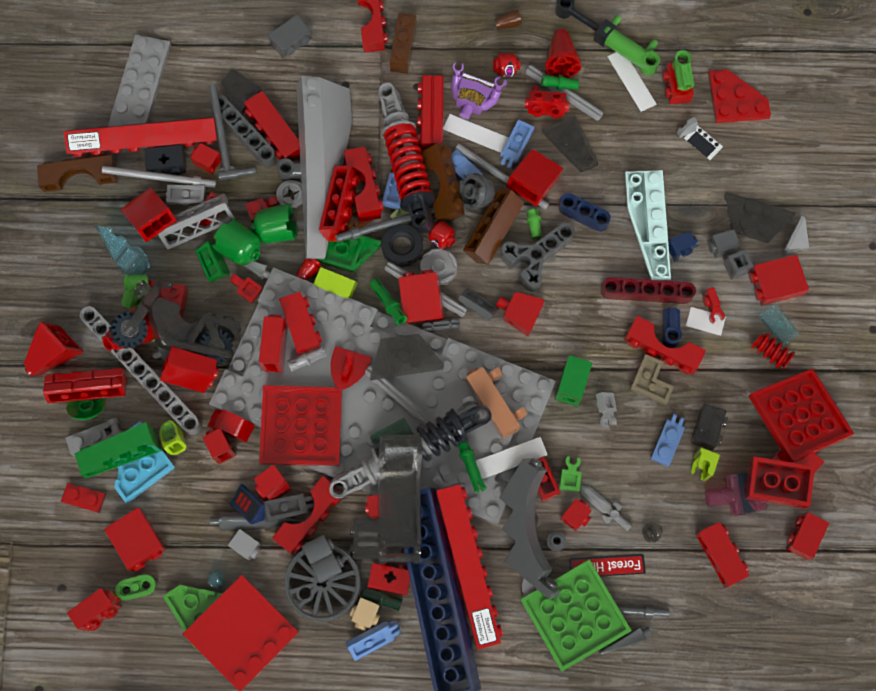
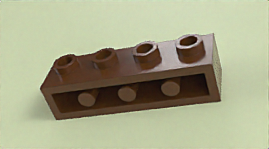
(493, 226)

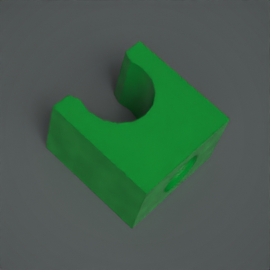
(573, 381)

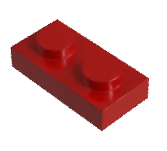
(83, 498)

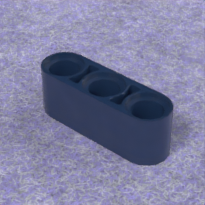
(580, 204)

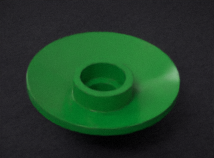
(85, 408)

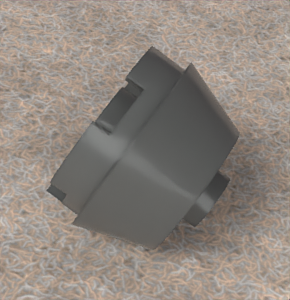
(476, 191)

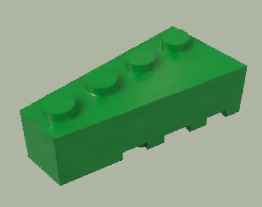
(118, 450)

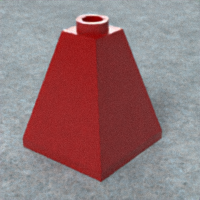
(50, 349)

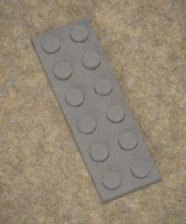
(140, 81)

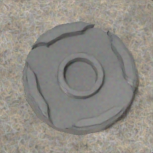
(441, 262)

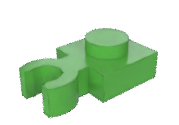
(570, 478)

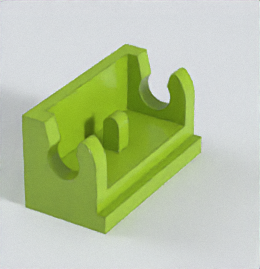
(335, 283)
(706, 462)

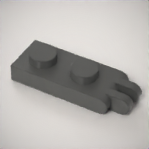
(287, 507)

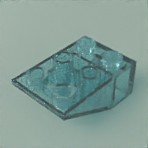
(127, 258)

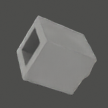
(245, 545)

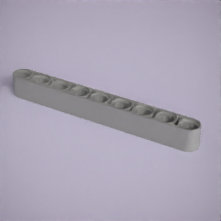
(146, 377)

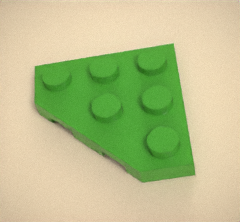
(189, 603)

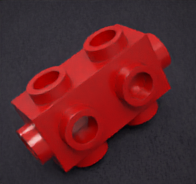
(546, 103)

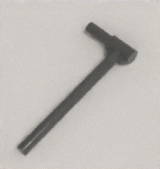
(227, 172)

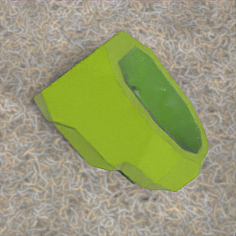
(172, 438)

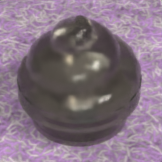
(652, 532)

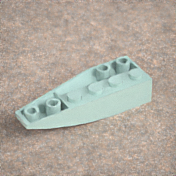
(648, 216)

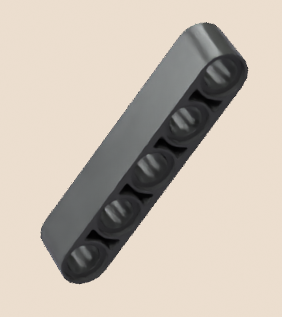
(249, 136)

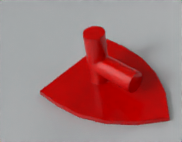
(347, 367)

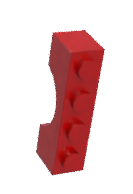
(372, 33)
(367, 202)
(643, 336)
(292, 535)

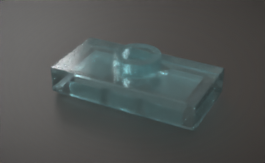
(779, 325)

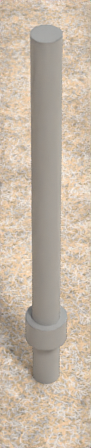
(491, 169)
(196, 180)

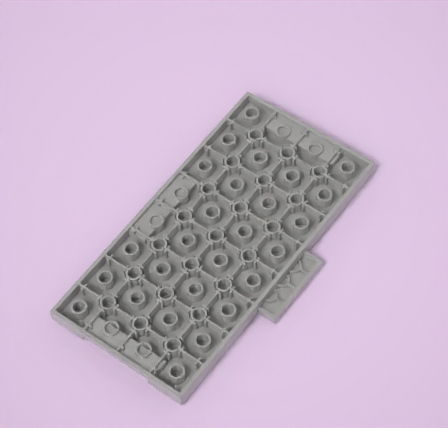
(366, 405)

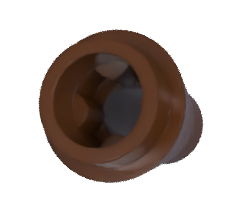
(508, 20)

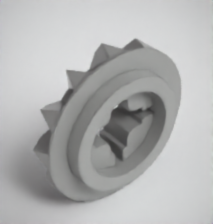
(282, 192)

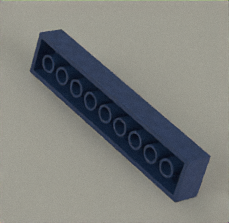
(441, 605)

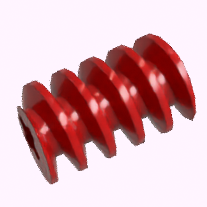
(773, 350)

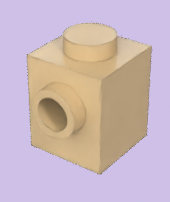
(365, 614)

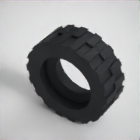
(395, 232)

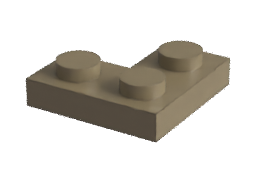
(647, 384)

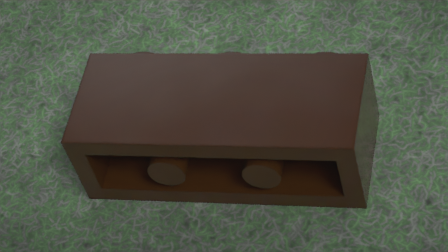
(403, 43)

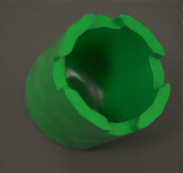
(275, 224)
(237, 243)

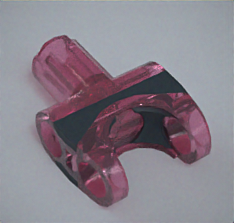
(734, 496)

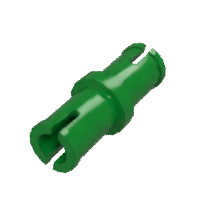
(560, 82)

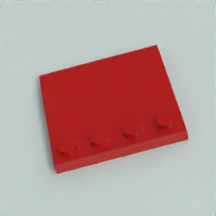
(801, 415)
(300, 426)
(240, 633)

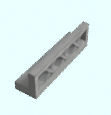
(196, 214)

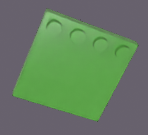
(578, 619)

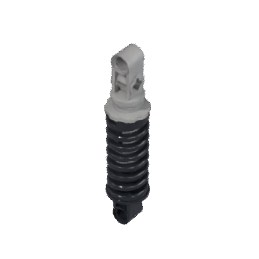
(454, 430)

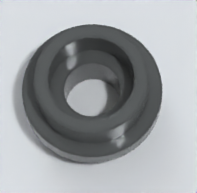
(556, 534)

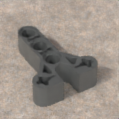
(523, 253)

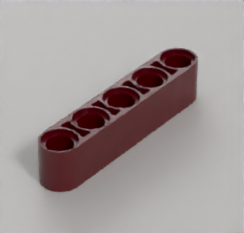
(655, 285)

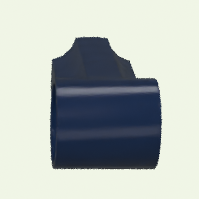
(671, 326)

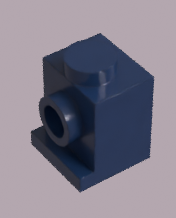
(682, 245)

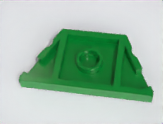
(350, 253)

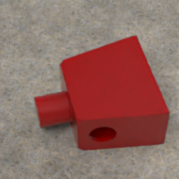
(521, 311)

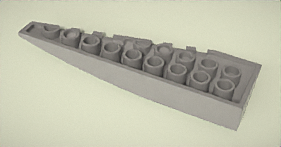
(323, 137)

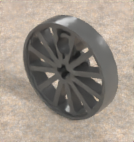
(320, 590)

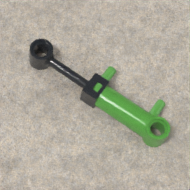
(609, 36)

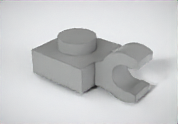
(607, 406)

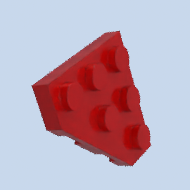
(735, 99)

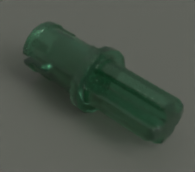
(382, 599)

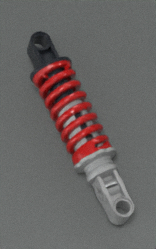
(406, 159)

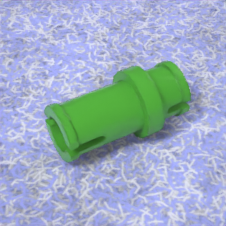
(534, 223)

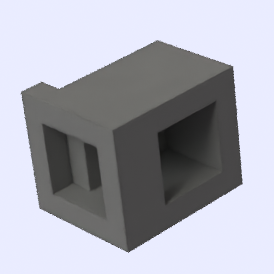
(738, 264)

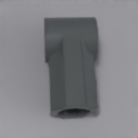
(294, 166)

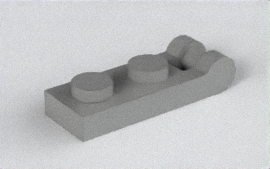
(92, 435)

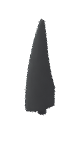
(234, 521)

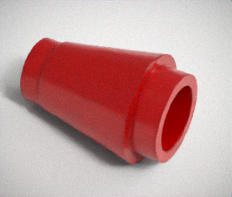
(308, 269)

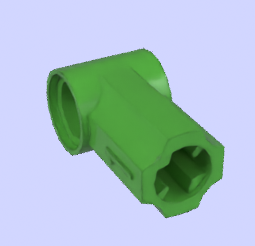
(683, 71)
(129, 298)

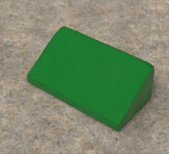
(212, 262)

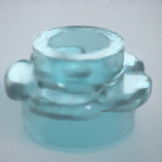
(216, 579)

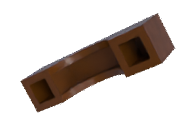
(54, 175)
(448, 203)

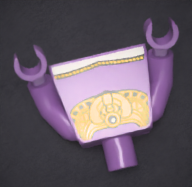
(473, 93)

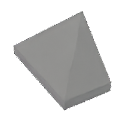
(798, 239)

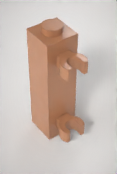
(487, 394)

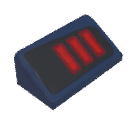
(248, 505)

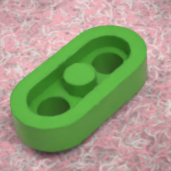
(136, 587)

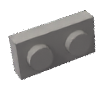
(185, 194)

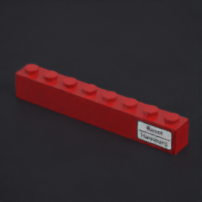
(140, 135)
(468, 565)

